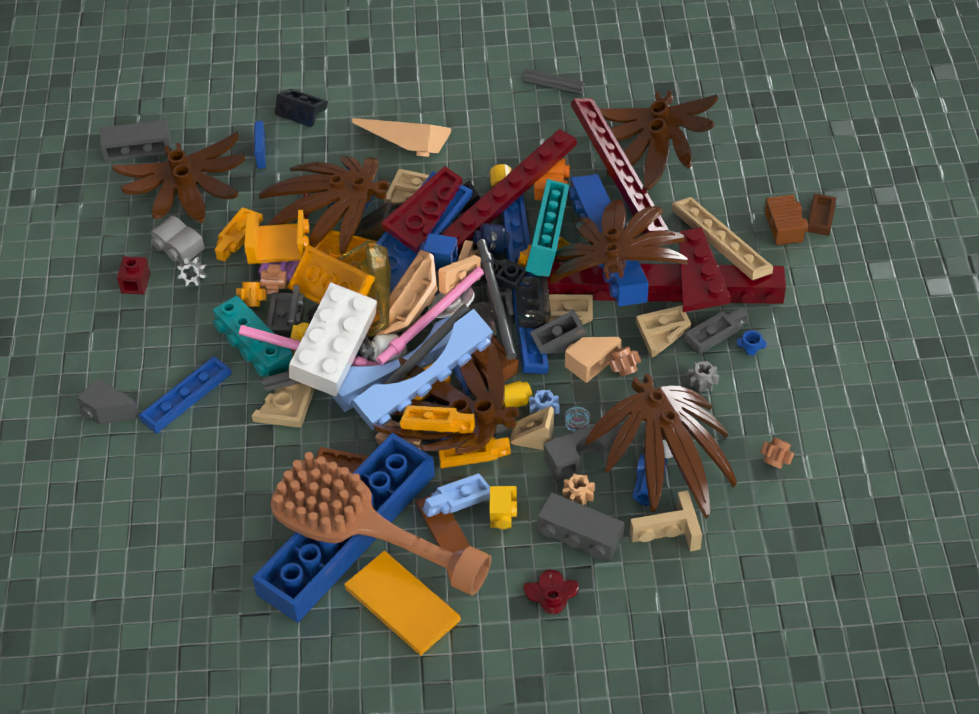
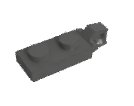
(715, 330)

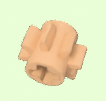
(579, 489)

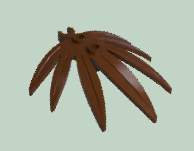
(659, 125)
(183, 175)
(331, 184)
(616, 244)
(486, 407)
(666, 418)

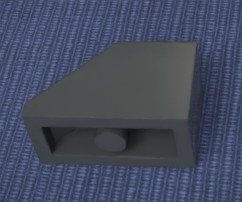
(559, 333)
(106, 404)

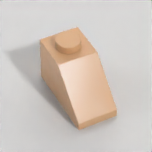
(590, 355)

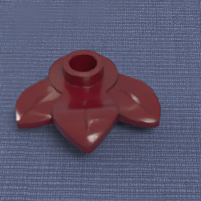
(551, 591)

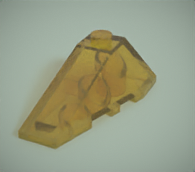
(374, 261)

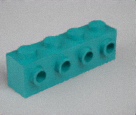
(266, 357)

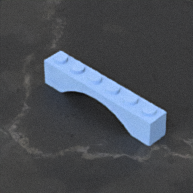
(361, 378)
(383, 400)

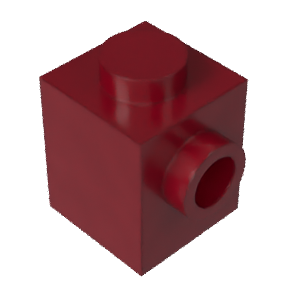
(133, 275)

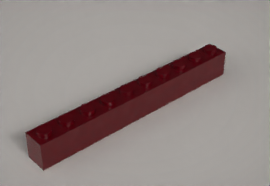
(665, 284)

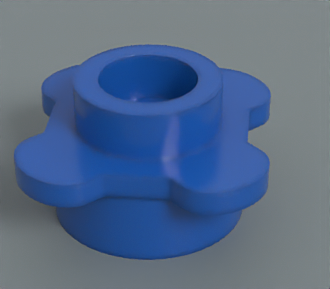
(752, 342)

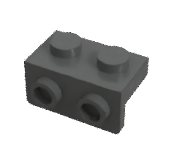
(285, 311)

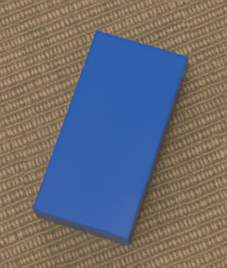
(260, 144)

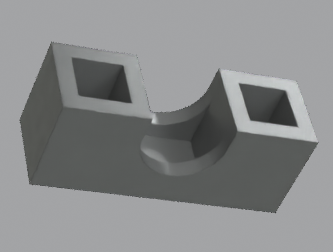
(563, 452)

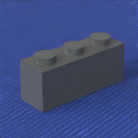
(135, 140)
(580, 527)

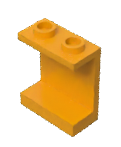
(275, 242)

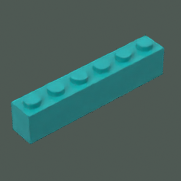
(547, 228)

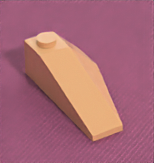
(411, 136)

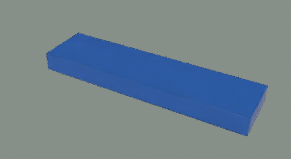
(185, 394)

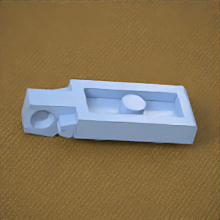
(457, 495)

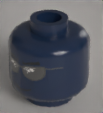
(495, 236)

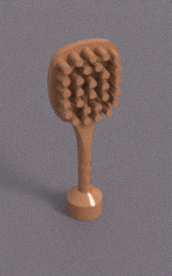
(335, 504)

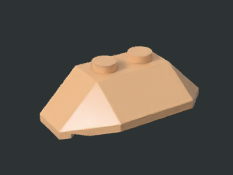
(412, 294)

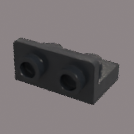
(299, 106)

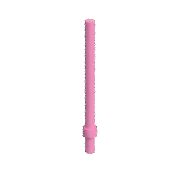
(291, 343)
(397, 345)

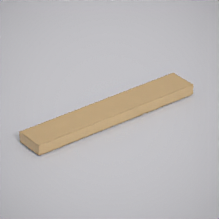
(723, 238)

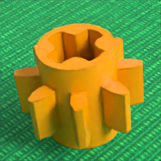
(251, 293)

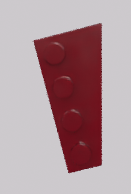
(422, 210)
(701, 279)

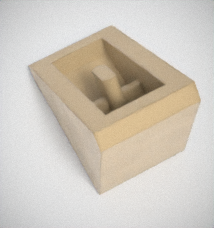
(534, 429)

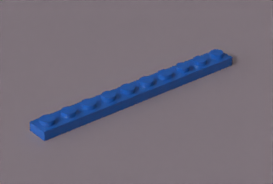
(515, 223)

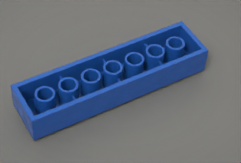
(308, 568)

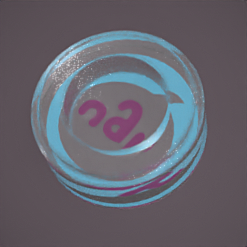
(577, 418)

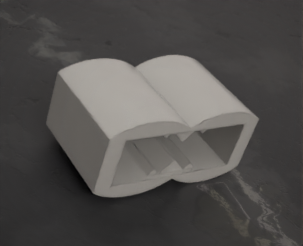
(177, 240)

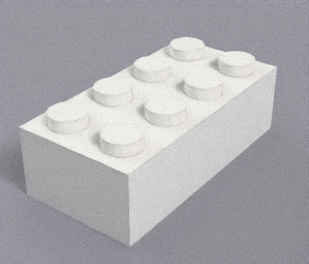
(332, 339)

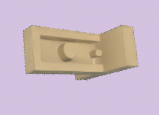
(670, 524)

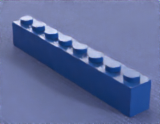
(590, 201)

